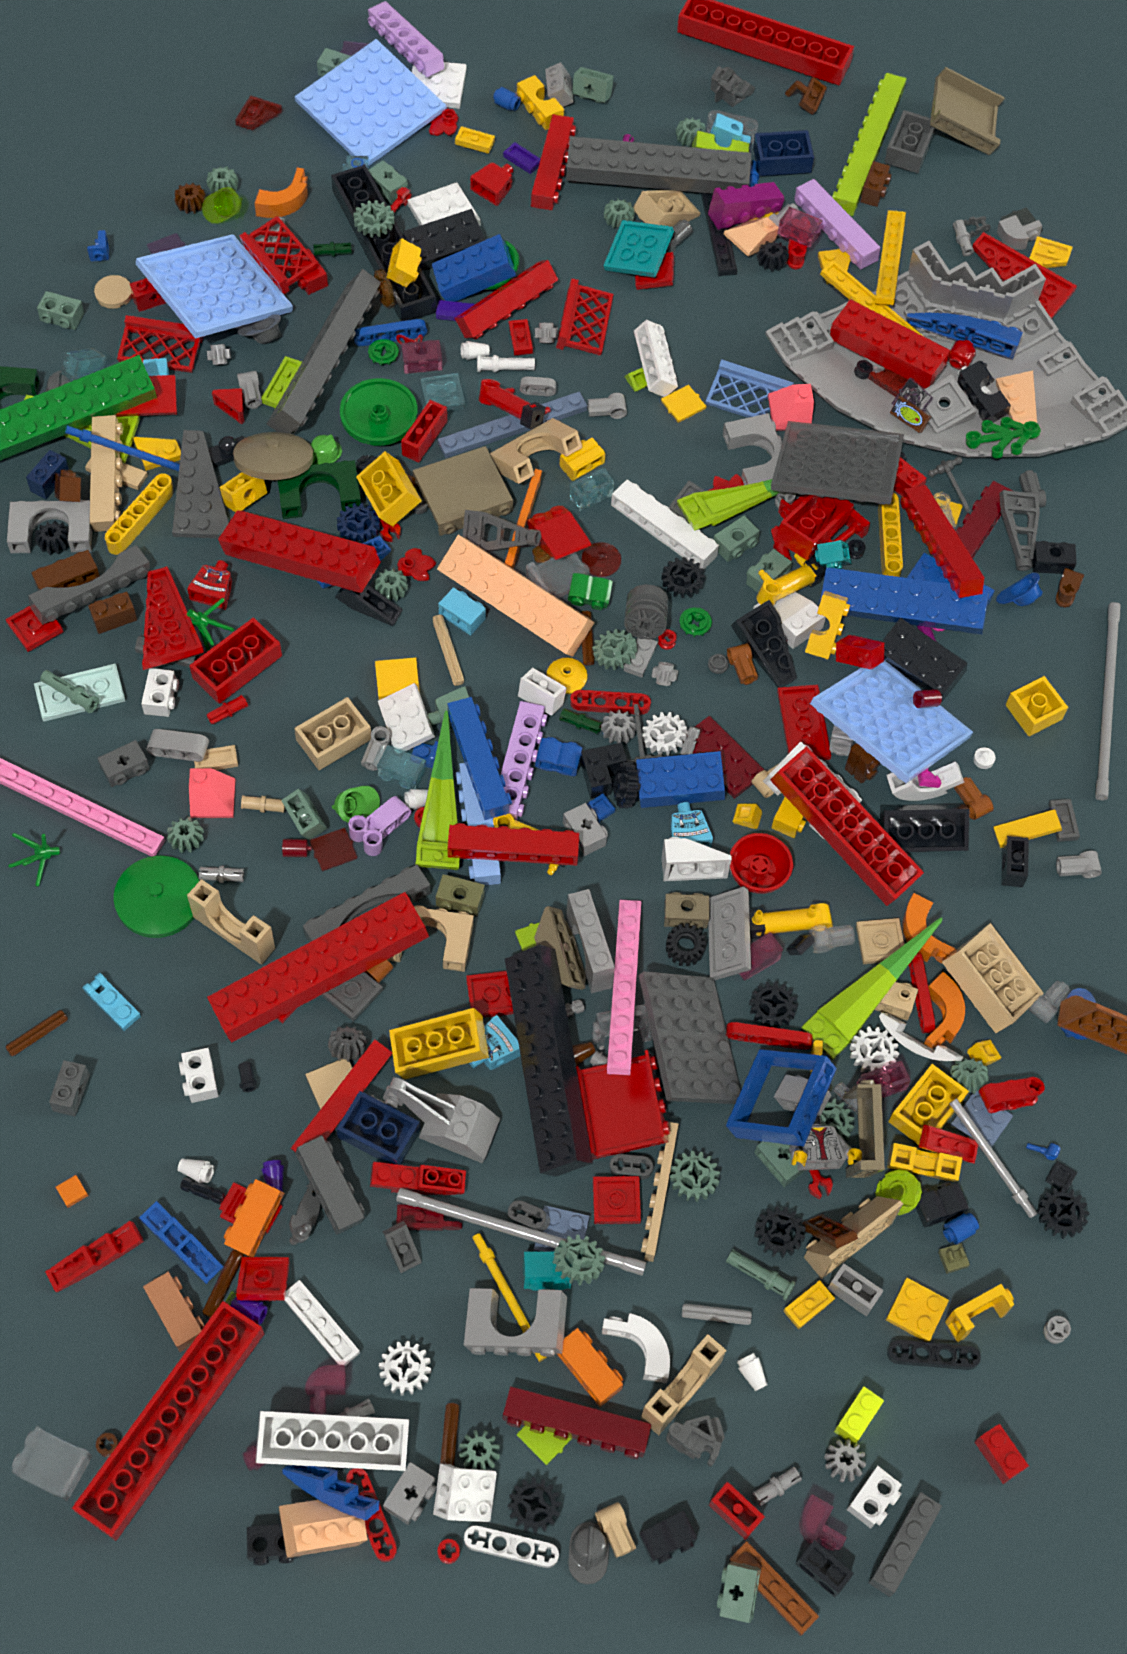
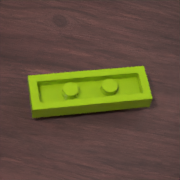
(280, 381)

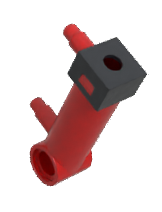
(530, 414)

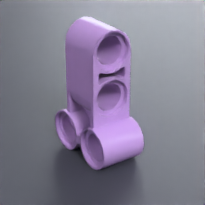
(378, 824)

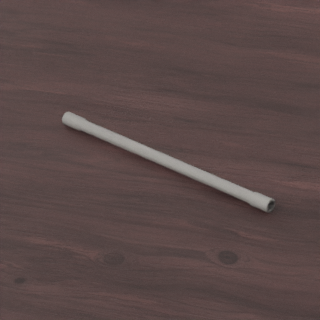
(1102, 782)
(417, 1200)

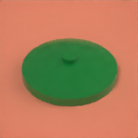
(378, 411)
(154, 896)

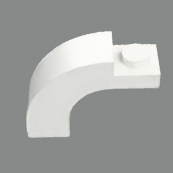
(949, 775)
(648, 1338)

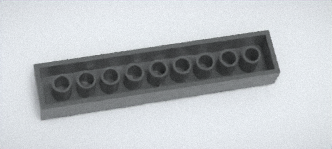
(656, 165)
(324, 354)

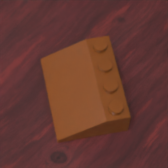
(1094, 1022)

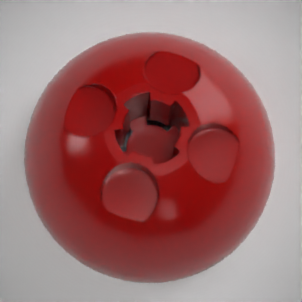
(765, 855)

